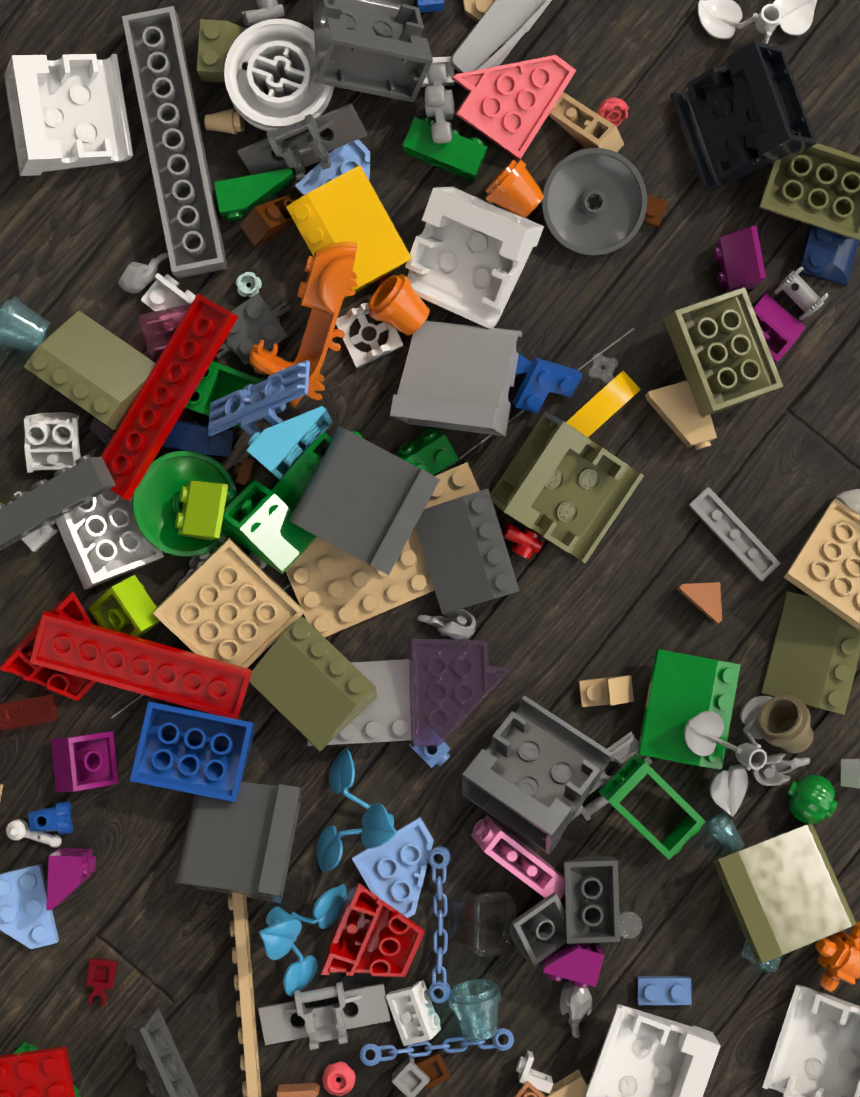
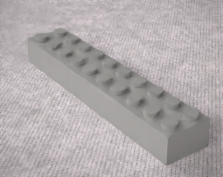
(174, 142)

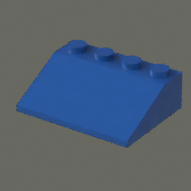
(192, 752)

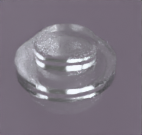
(630, 924)

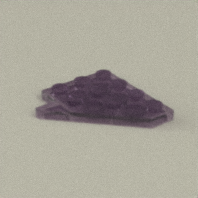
(447, 685)

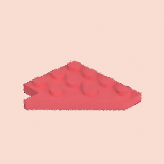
(513, 99)

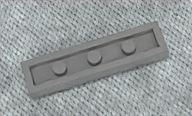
(734, 534)

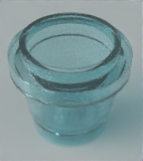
(21, 326)
(476, 1008)

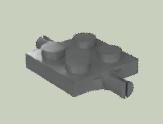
(254, 323)

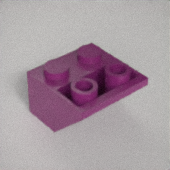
(777, 325)
(575, 962)

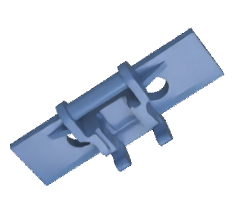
(259, 400)

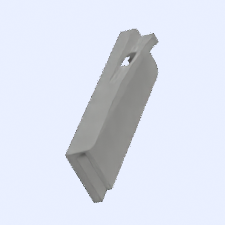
(499, 26)

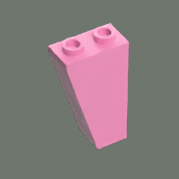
(517, 858)

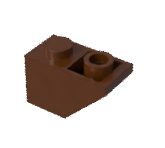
(268, 220)

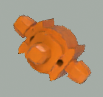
(840, 957)

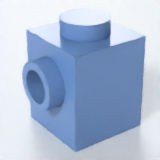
(433, 755)

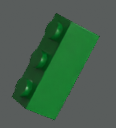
(458, 156)

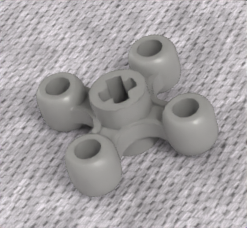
(439, 103)

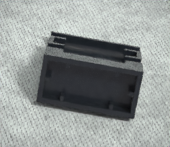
(743, 115)

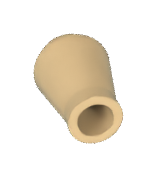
(225, 121)

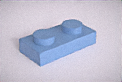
(664, 990)

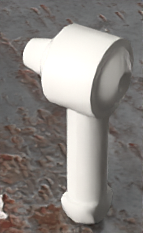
(19, 828)

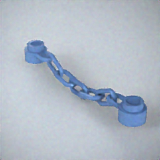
(439, 984)
(378, 1057)

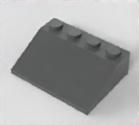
(465, 552)
(159, 1056)

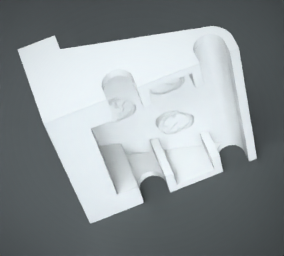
(66, 112)
(470, 255)
(817, 1048)
(652, 1057)

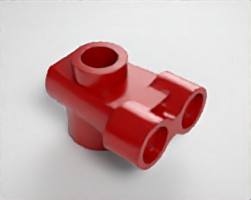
(525, 542)

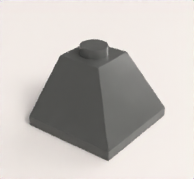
(540, 930)

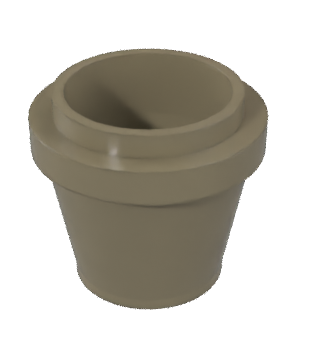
(785, 723)

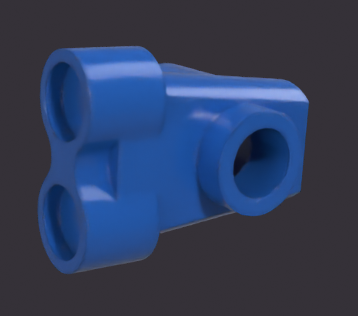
(57, 819)

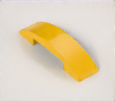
(604, 404)

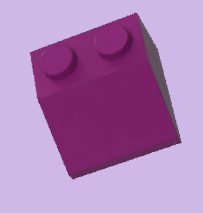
(739, 260)
(84, 761)
(66, 872)

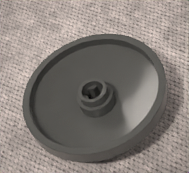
(594, 201)

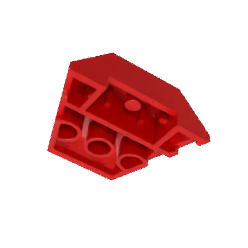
(19, 659)
(371, 938)

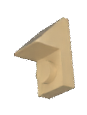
(606, 691)

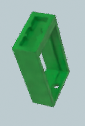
(625, 780)

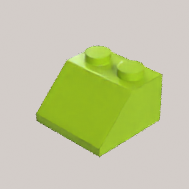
(201, 510)
(126, 608)

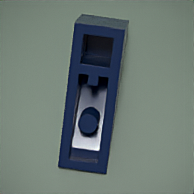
(195, 438)

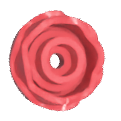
(613, 110)
(342, 1071)

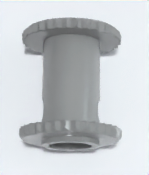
(804, 296)

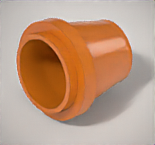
(515, 190)
(398, 305)

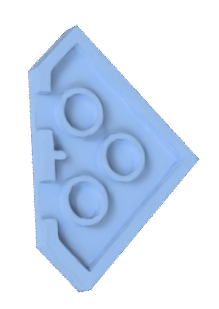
(342, 160)
(398, 867)
(24, 907)

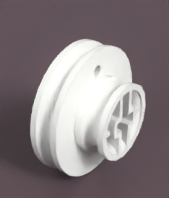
(272, 52)

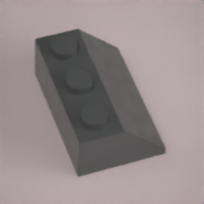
(592, 900)

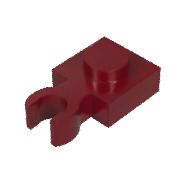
(101, 976)

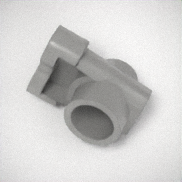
(266, 10)

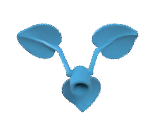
(376, 821)
(285, 928)

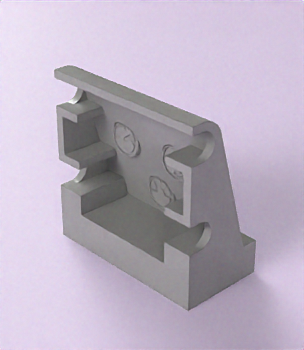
(458, 378)

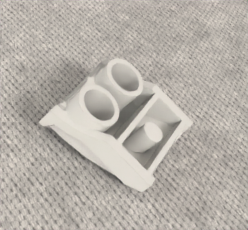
(51, 441)

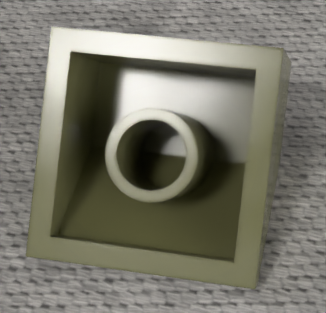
(214, 44)

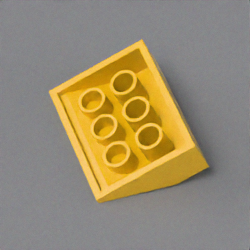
(351, 212)

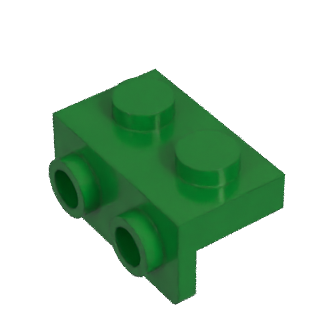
(429, 452)

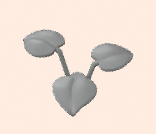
(703, 733)

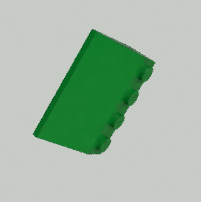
(677, 692)

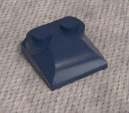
(827, 256)

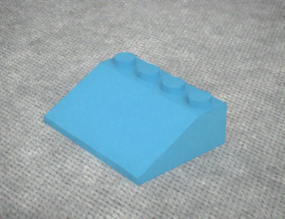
(284, 443)

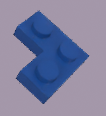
(542, 378)

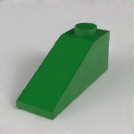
(243, 194)

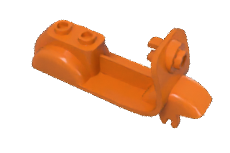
(324, 291)

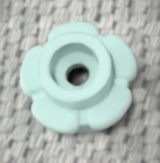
(248, 277)

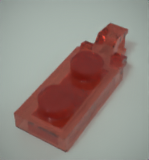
(28, 712)

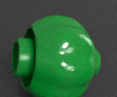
(812, 799)

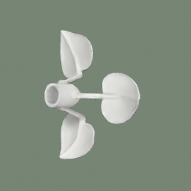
(723, 16)

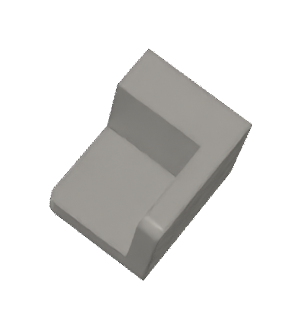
(409, 1077)

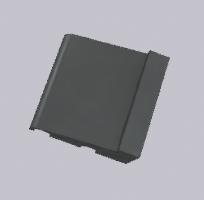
(371, 47)
(364, 500)
(535, 774)
(241, 843)

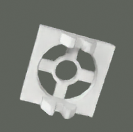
(361, 358)

